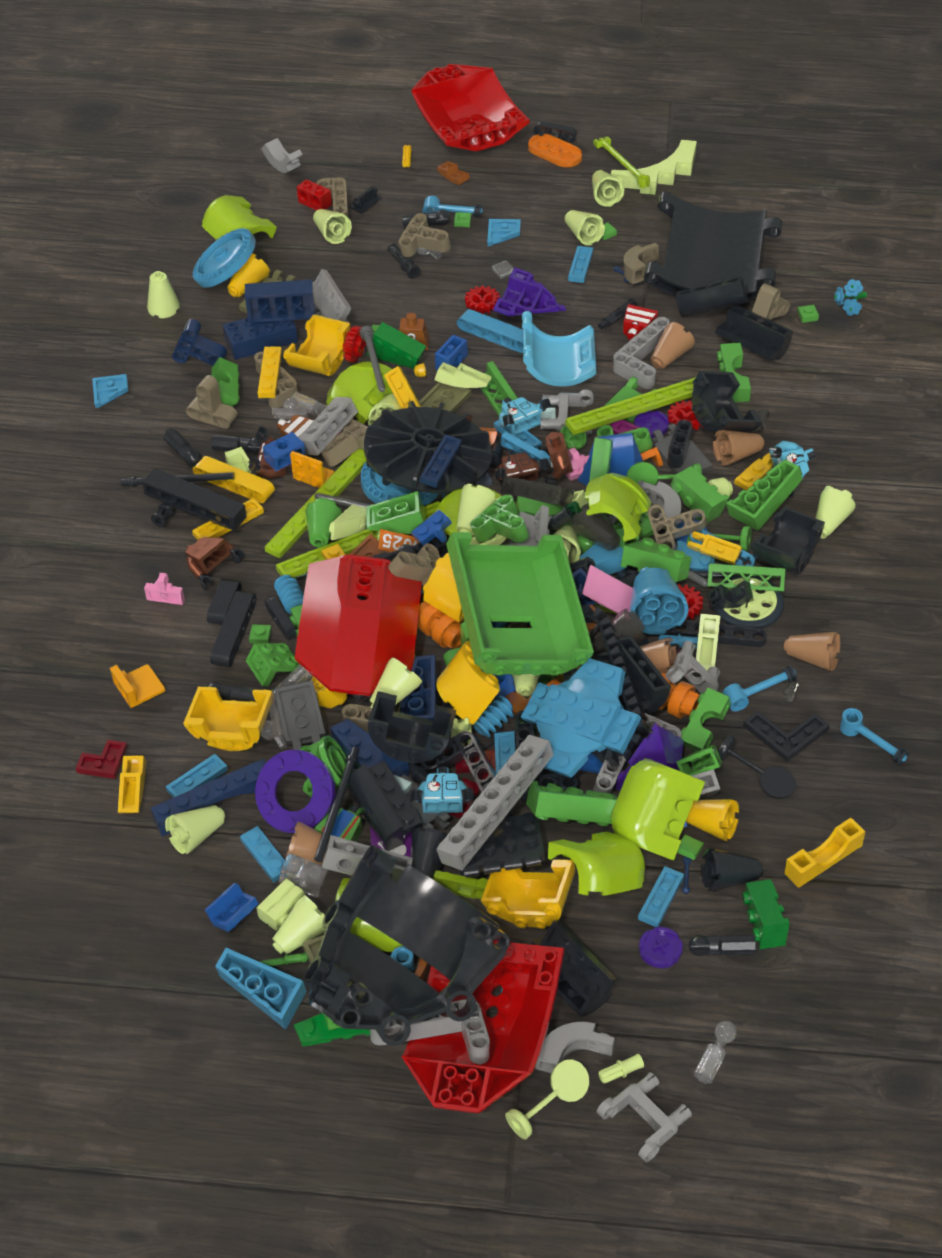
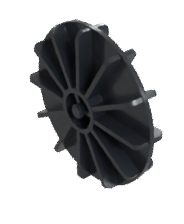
(406, 439)

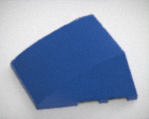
(624, 455)

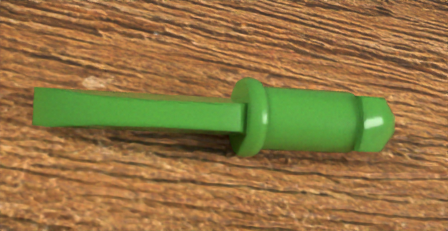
(288, 959)

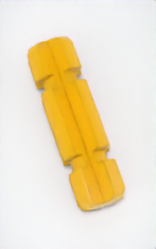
(406, 156)

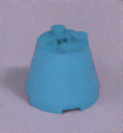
(657, 601)

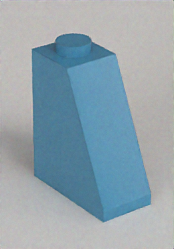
(605, 560)

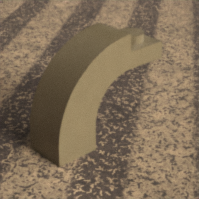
(636, 259)

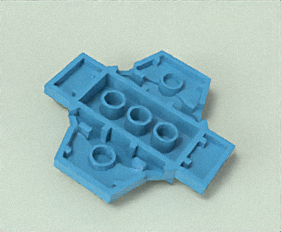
(582, 716)

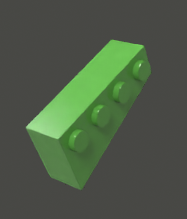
(765, 496)
(570, 804)

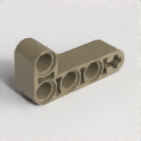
(338, 193)
(286, 384)

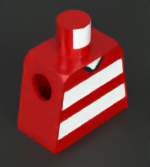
(637, 319)

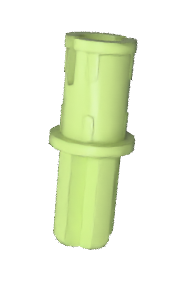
(621, 1069)

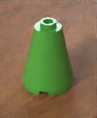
(318, 518)

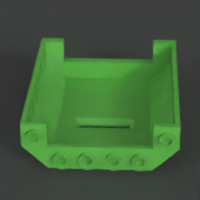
(520, 586)

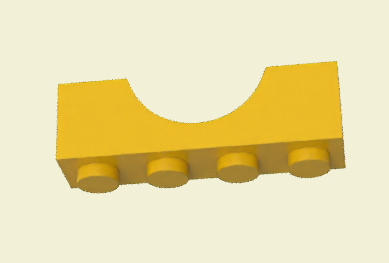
(842, 842)

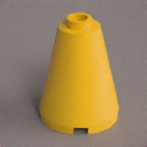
(251, 272)
(715, 817)

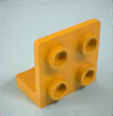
(309, 470)
(137, 685)

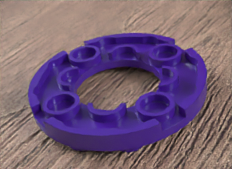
(322, 787)

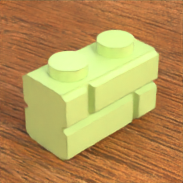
(279, 904)

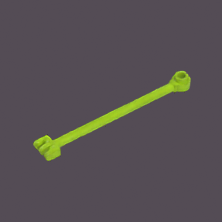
(643, 180)

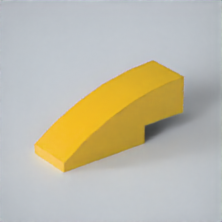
(131, 784)

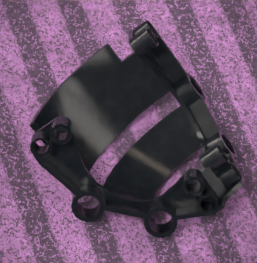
(420, 917)

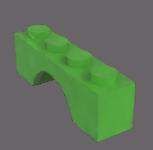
(730, 360)

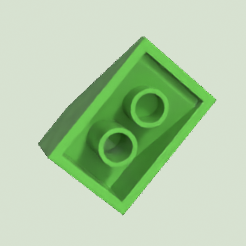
(397, 514)

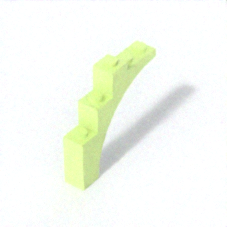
(679, 163)

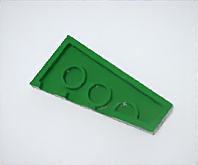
(316, 1031)

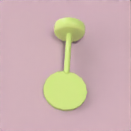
(568, 1083)

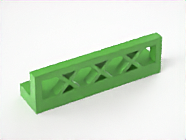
(497, 383)
(601, 457)
(749, 571)

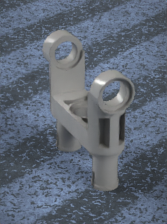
(564, 400)
(686, 664)
(636, 1097)

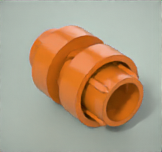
(440, 626)
(681, 699)

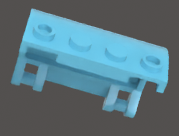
(558, 358)

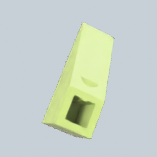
(349, 522)

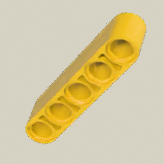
(243, 484)

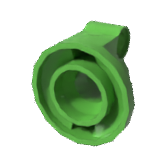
(332, 755)

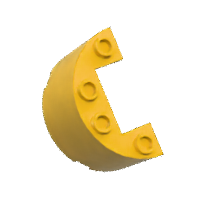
(322, 349)
(442, 590)
(466, 685)
(227, 723)
(529, 897)

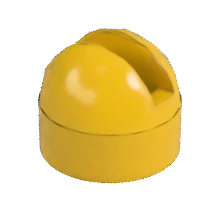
(420, 370)

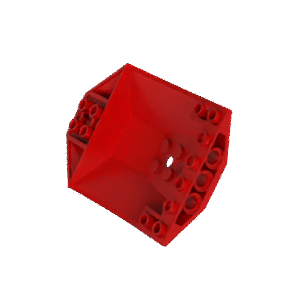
(463, 96)
(352, 639)
(515, 1034)

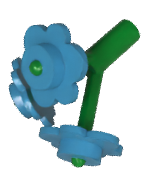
(853, 290)

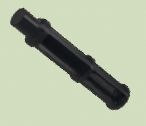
(615, 315)

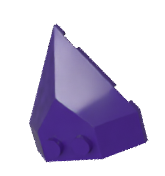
(525, 295)
(659, 746)

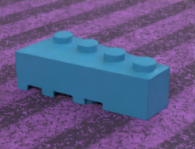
(264, 986)

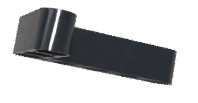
(524, 729)
(468, 753)

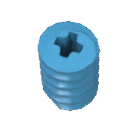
(289, 592)
(493, 715)

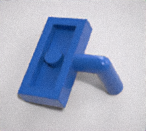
(432, 528)

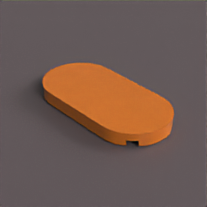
(555, 150)

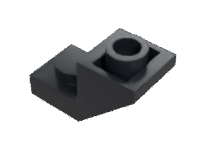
(724, 598)

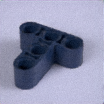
(197, 346)

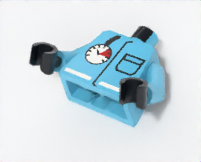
(521, 414)
(793, 453)
(442, 792)

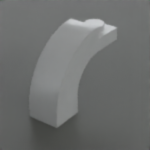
(279, 157)
(665, 497)
(571, 1038)

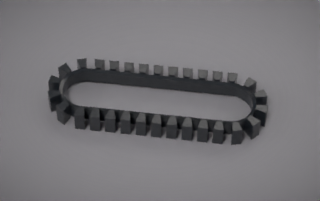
(629, 689)

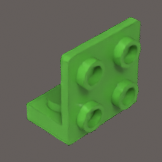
(269, 658)

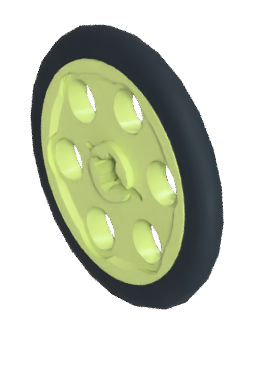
(766, 615)

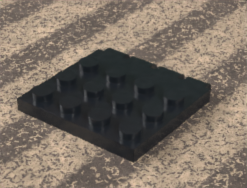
(509, 846)

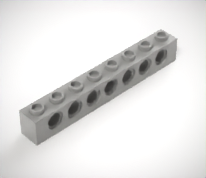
(495, 802)

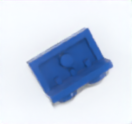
(230, 908)

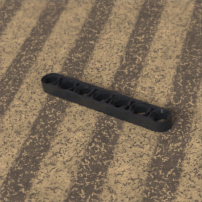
(727, 638)

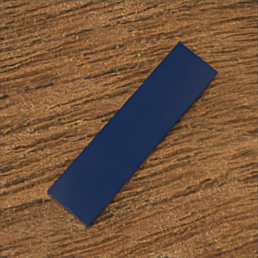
(440, 461)

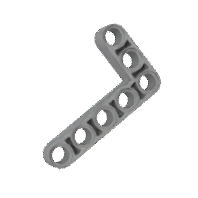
(628, 359)
(608, 777)
(472, 1029)

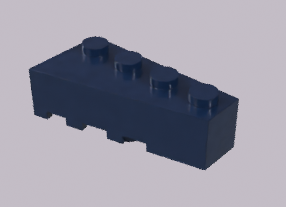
(425, 698)
(350, 735)

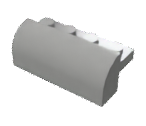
(329, 299)
(536, 526)

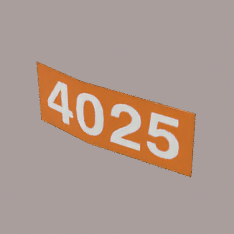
(391, 541)

